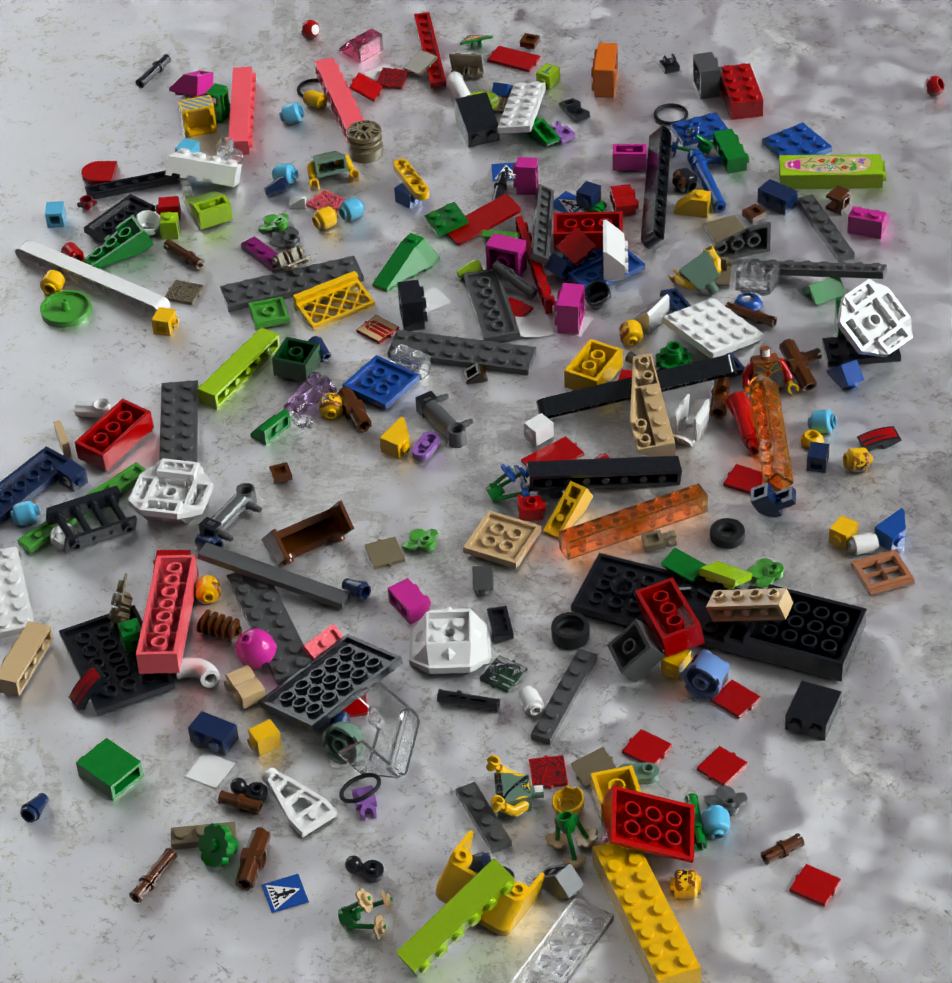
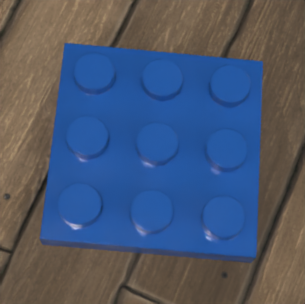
(797, 141)
(381, 382)

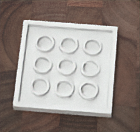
(712, 328)

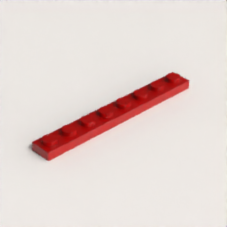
(429, 44)
(536, 268)

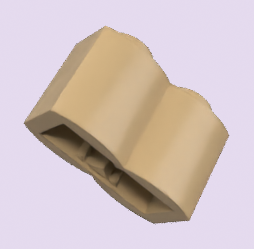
(244, 686)

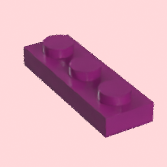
(260, 252)

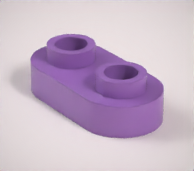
(425, 446)

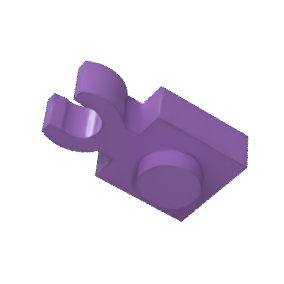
(564, 132)
(367, 805)

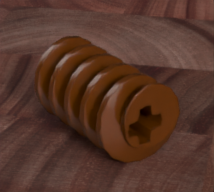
(219, 626)

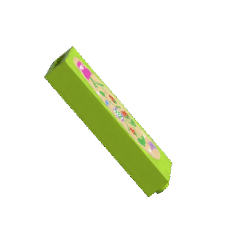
(831, 171)

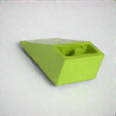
(209, 209)

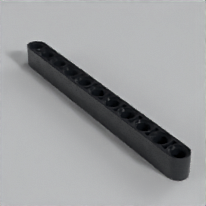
(656, 187)
(621, 389)

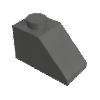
(483, 579)
(562, 881)

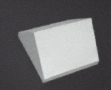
(652, 314)

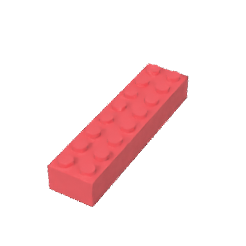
(167, 614)

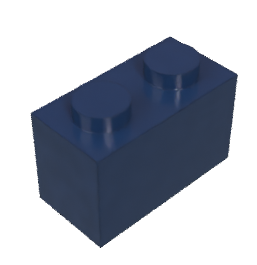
(777, 196)
(213, 733)

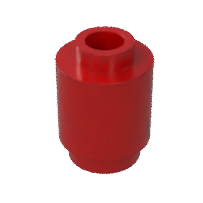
(72, 250)

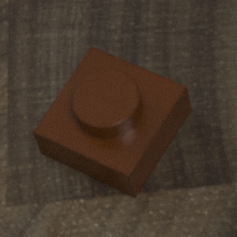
(529, 41)
(754, 213)
(280, 473)

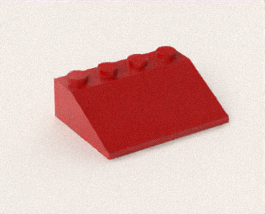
(649, 823)

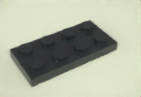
(109, 220)
(840, 351)

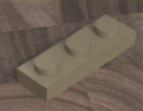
(189, 836)

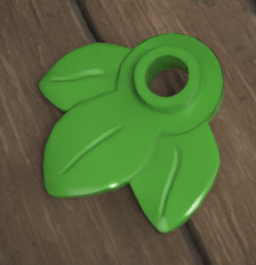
(275, 222)
(421, 540)
(766, 572)

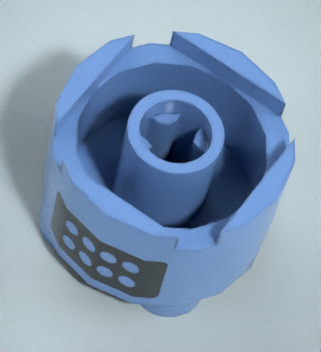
(705, 675)

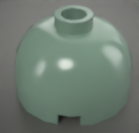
(338, 737)

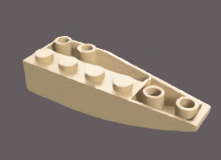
(648, 411)

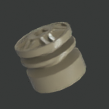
(365, 141)

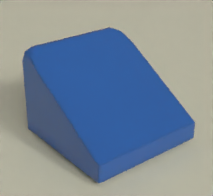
(501, 89)

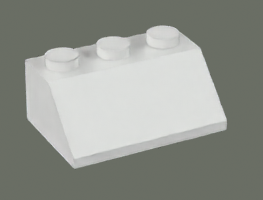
(614, 252)

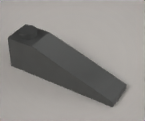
(746, 242)

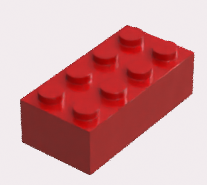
(741, 91)
(588, 222)
(114, 435)
(669, 617)

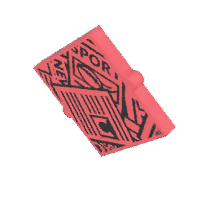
(325, 199)

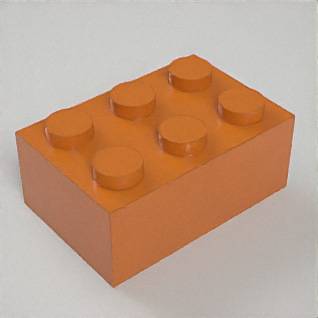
(605, 70)

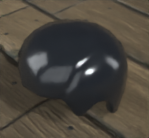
(597, 294)

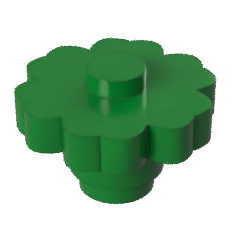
(673, 356)
(217, 845)

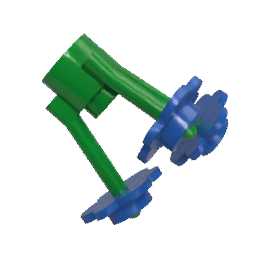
(704, 144)
(496, 489)

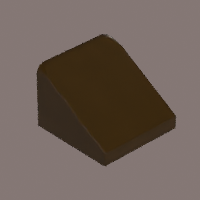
(475, 374)

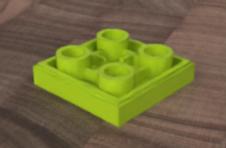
(725, 574)

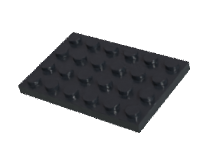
(100, 645)
(322, 692)

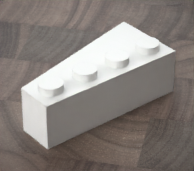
(203, 167)

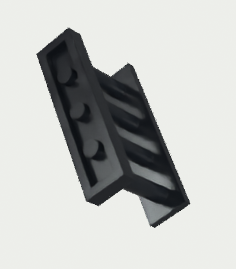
(90, 503)

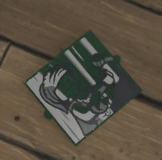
(503, 674)

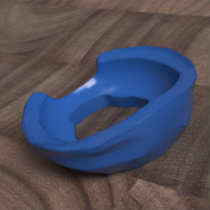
(754, 305)

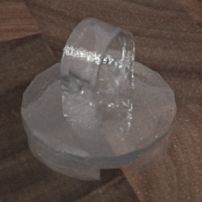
(226, 151)

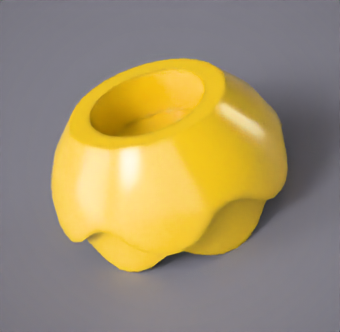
(810, 436)

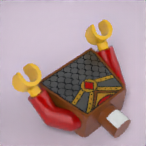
(770, 365)

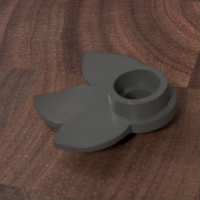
(289, 238)
(727, 799)

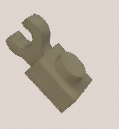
(655, 540)

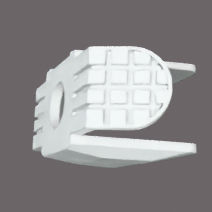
(697, 419)

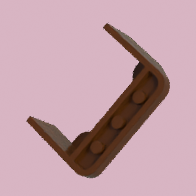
(308, 534)

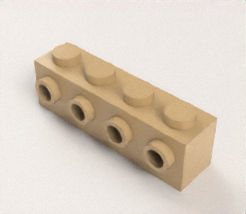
(749, 604)
(24, 657)

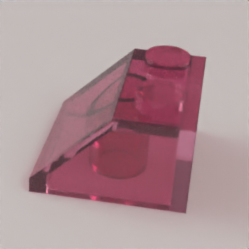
(363, 46)

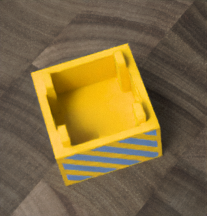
(197, 116)

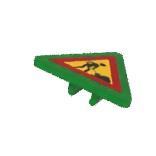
(475, 38)

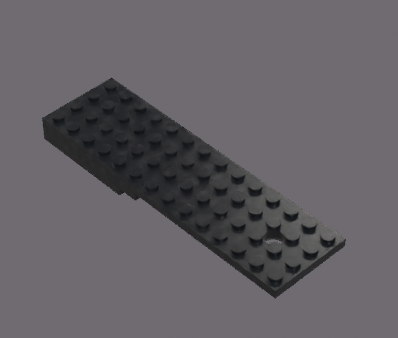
(813, 638)

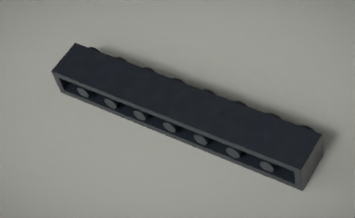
(604, 473)

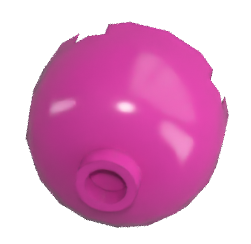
(255, 648)

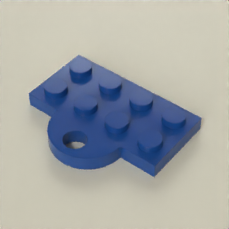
(593, 269)

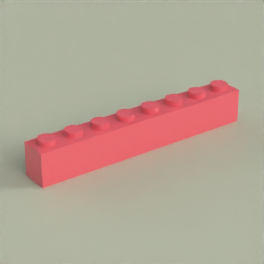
(338, 94)
(242, 108)

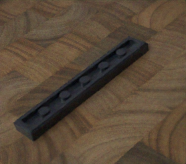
(131, 184)

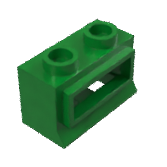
(222, 104)

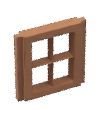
(888, 584)

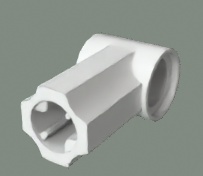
(92, 409)

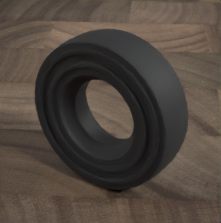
(727, 524)

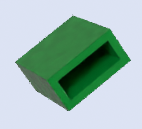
(109, 769)

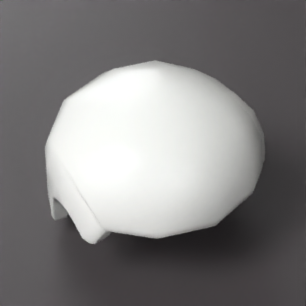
(149, 221)
(57, 536)

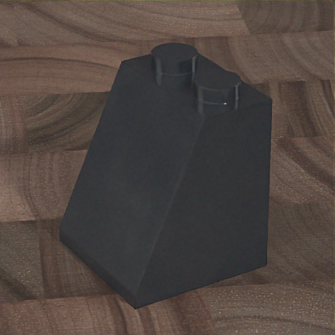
(476, 119)

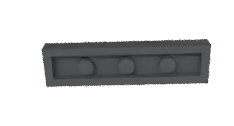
(483, 817)

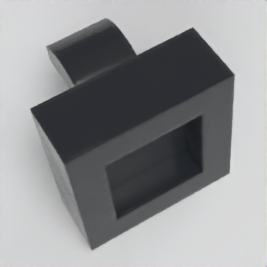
(669, 65)

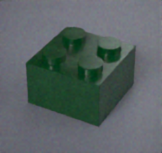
(296, 359)

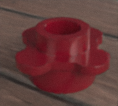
(86, 202)

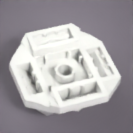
(874, 320)
(171, 491)
(449, 642)

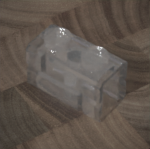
(412, 360)

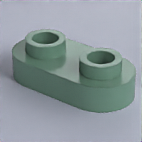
(645, 772)

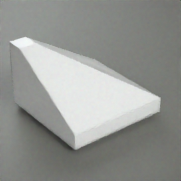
(297, 201)

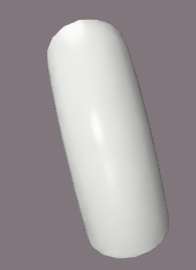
(457, 85)
(199, 669)

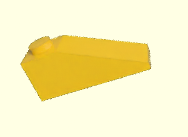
(569, 509)

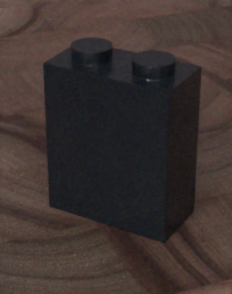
(813, 710)

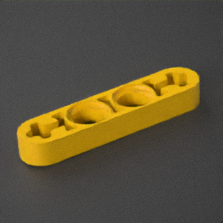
(419, 191)

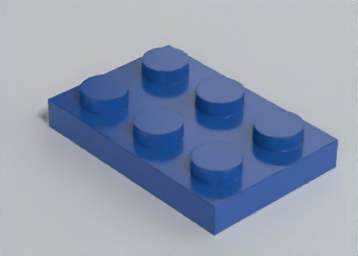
(707, 125)

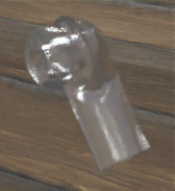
(302, 421)

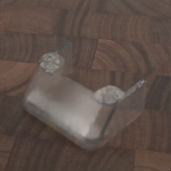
(394, 738)

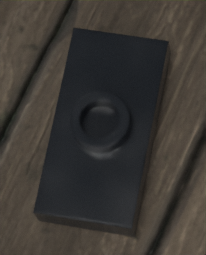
(500, 623)

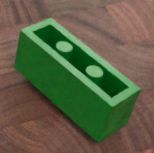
(730, 150)

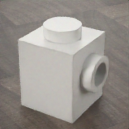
(538, 429)

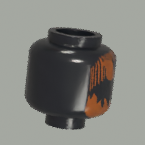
(684, 180)

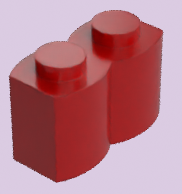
(623, 199)

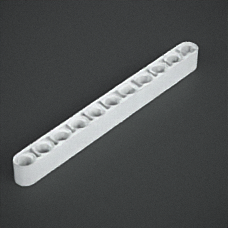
(92, 278)

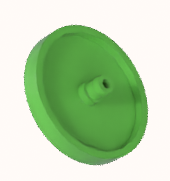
(65, 308)

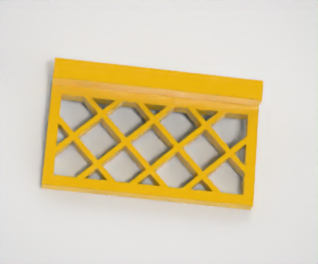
(328, 291)

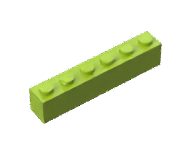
(238, 368)
(455, 917)

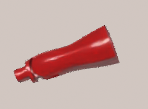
(742, 411)

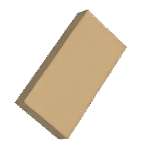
(62, 438)

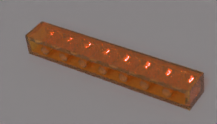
(770, 432)
(633, 521)

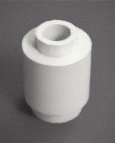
(863, 543)
(530, 701)

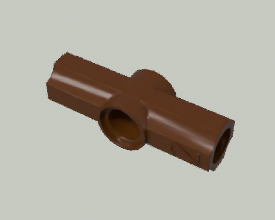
(798, 364)
(719, 394)
(354, 409)
(252, 858)

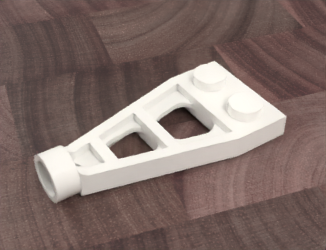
(308, 819)

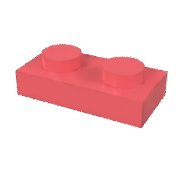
(322, 641)

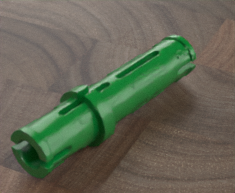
(699, 835)

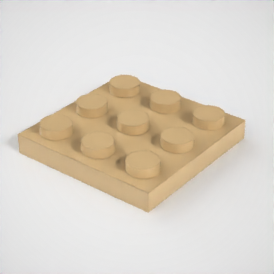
(502, 539)

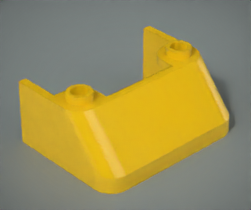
(510, 907)

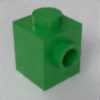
(129, 634)

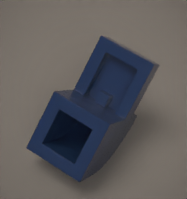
(772, 503)

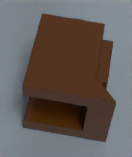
(840, 199)

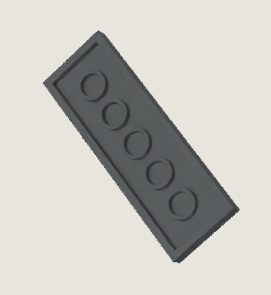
(491, 305)

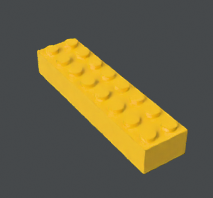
(646, 915)

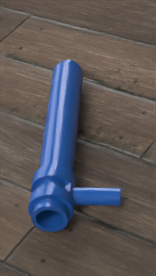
(699, 166)

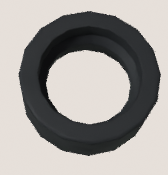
(568, 619)

